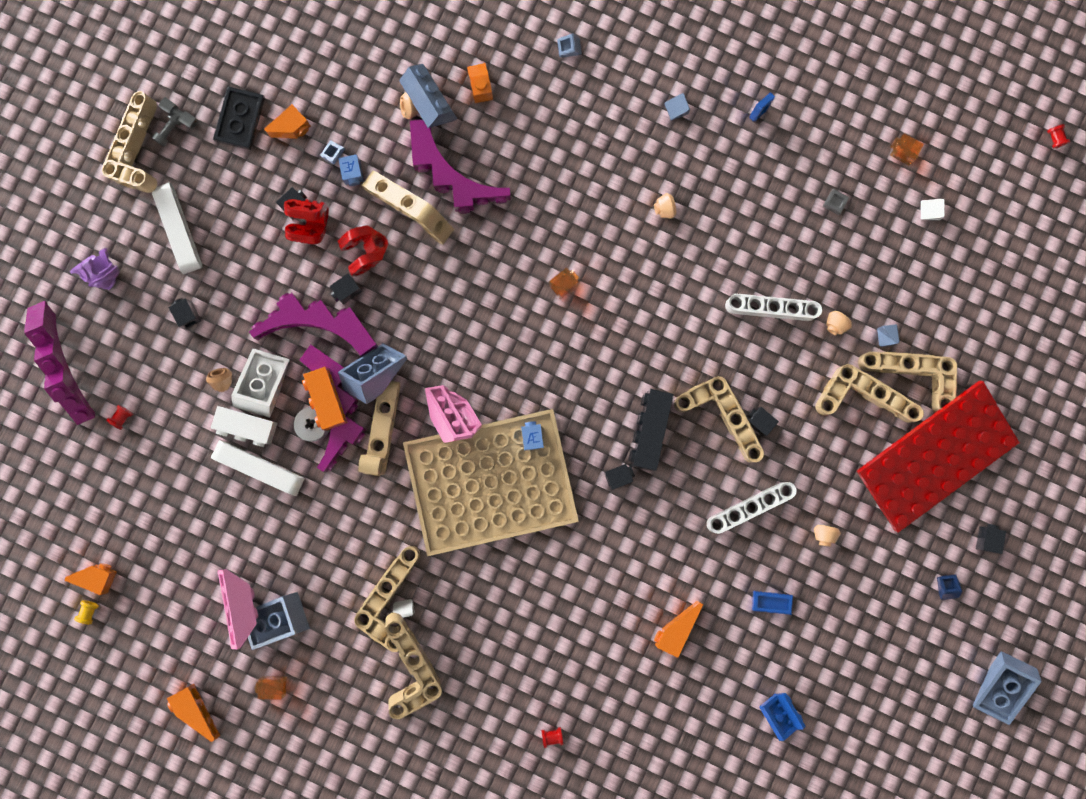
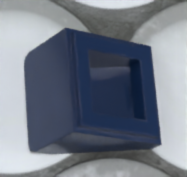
(949, 587)

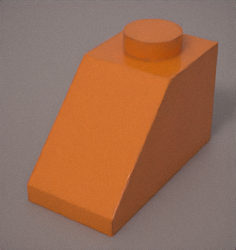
(480, 83)
(288, 124)
(94, 578)

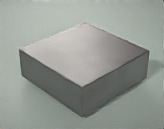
(836, 201)

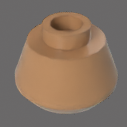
(220, 379)

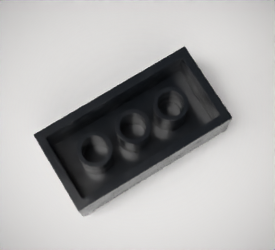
(651, 430)

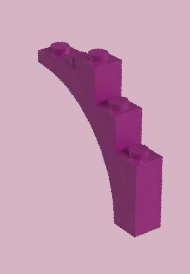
(445, 178)
(317, 315)
(59, 382)
(345, 433)

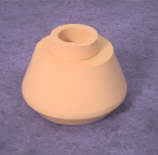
(407, 107)
(665, 206)
(838, 323)
(826, 535)

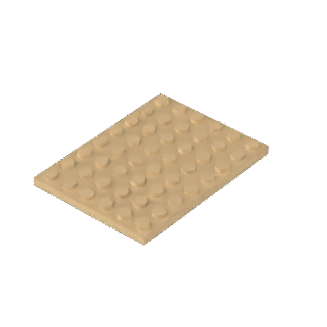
(489, 485)

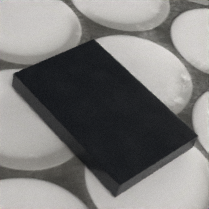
(239, 118)

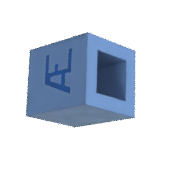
(351, 170)
(532, 436)

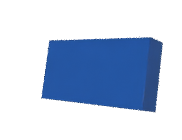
(762, 107)
(772, 602)

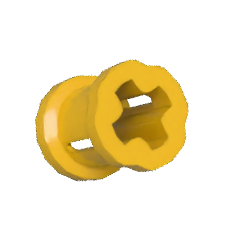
(86, 612)

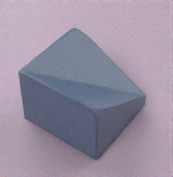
(888, 335)

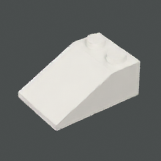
(260, 383)

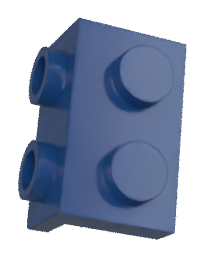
(782, 715)

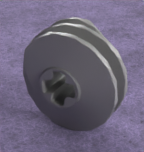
(302, 424)

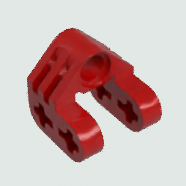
(316, 221)
(374, 253)

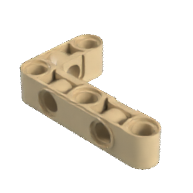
(128, 143)
(409, 205)
(943, 382)
(866, 385)
(728, 406)
(382, 428)
(379, 598)
(418, 693)

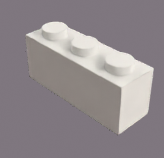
(243, 426)

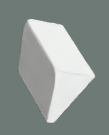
(932, 209)
(404, 608)

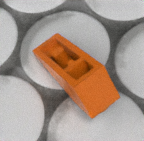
(676, 632)
(191, 710)

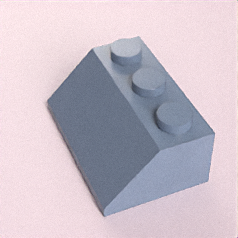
(426, 96)

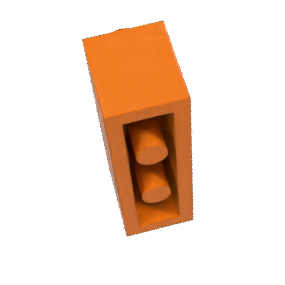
(324, 398)

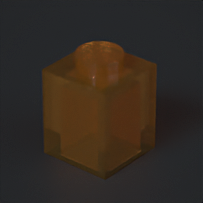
(906, 149)
(564, 282)
(271, 687)

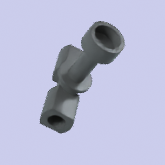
(175, 117)

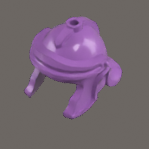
(97, 271)

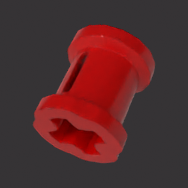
(1058, 136)
(119, 417)
(552, 737)

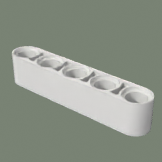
(176, 228)
(781, 303)
(257, 468)
(760, 507)

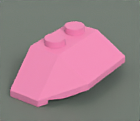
(451, 414)
(238, 607)

